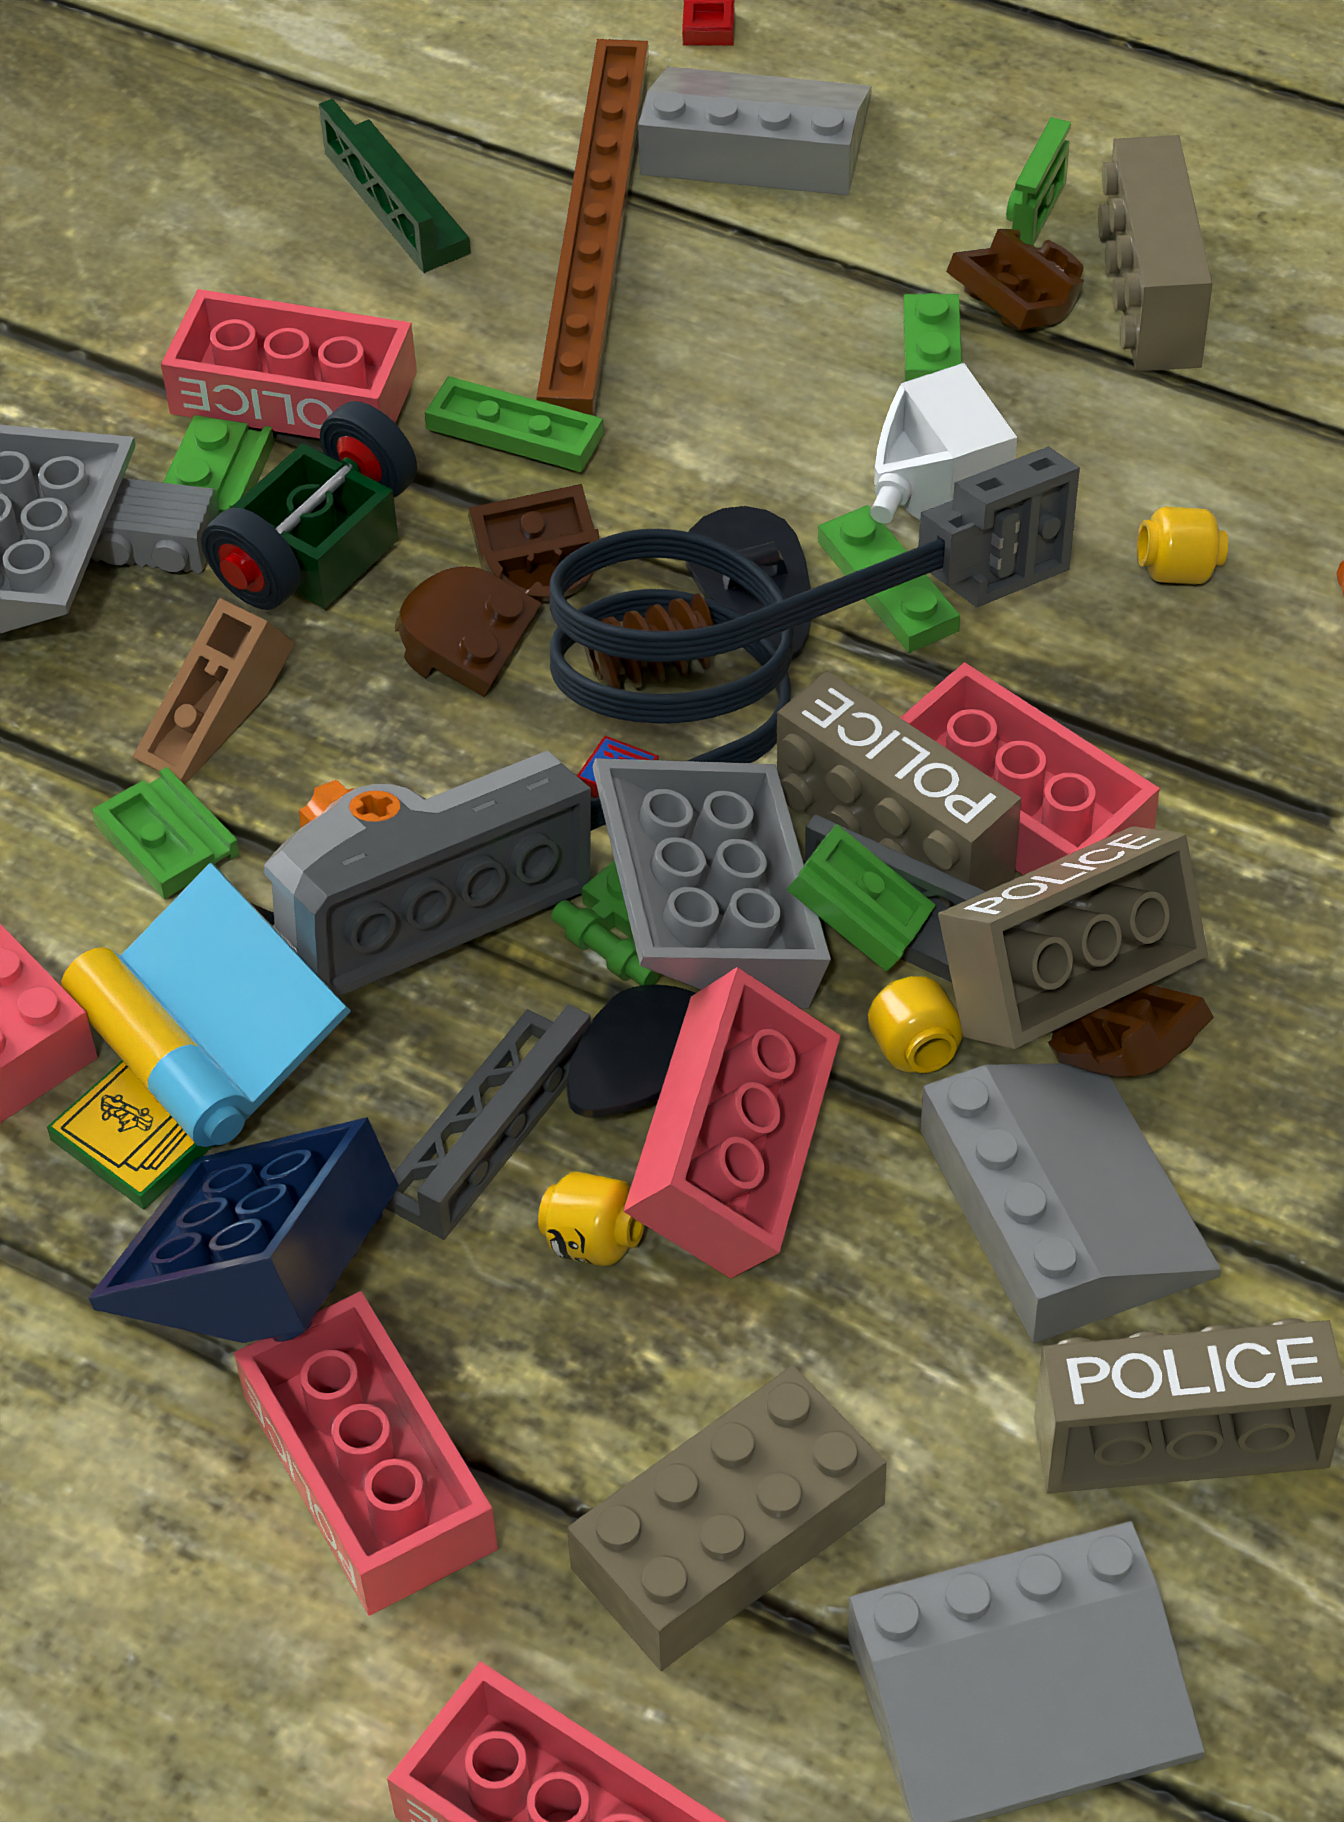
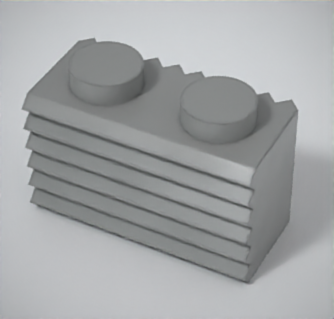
(157, 526)

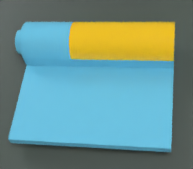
(207, 1007)

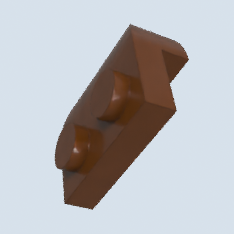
(1020, 280)
(531, 536)
(463, 625)
(1133, 1032)

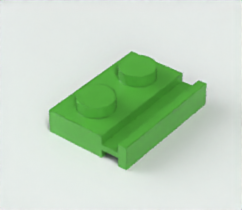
(1040, 181)
(221, 457)
(164, 832)
(861, 897)

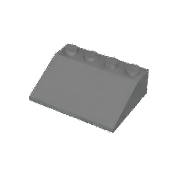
(752, 130)
(51, 515)
(709, 871)
(1062, 1193)
(1024, 1677)

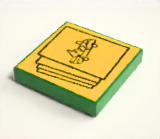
(125, 1137)

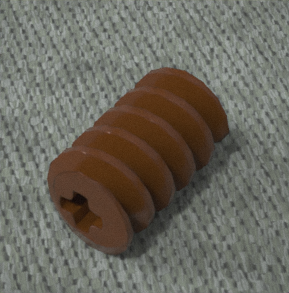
(679, 618)

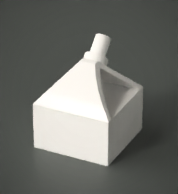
(935, 436)

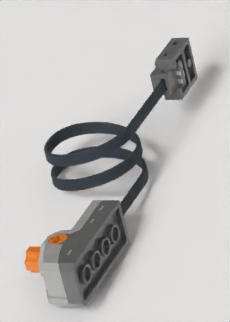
(403, 877)

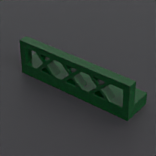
(392, 190)

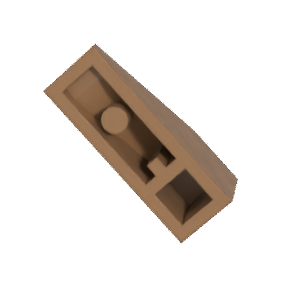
(214, 690)

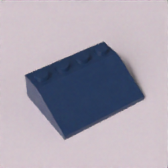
(254, 1236)

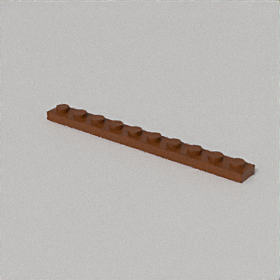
(594, 227)

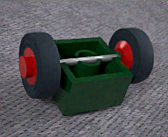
(316, 514)

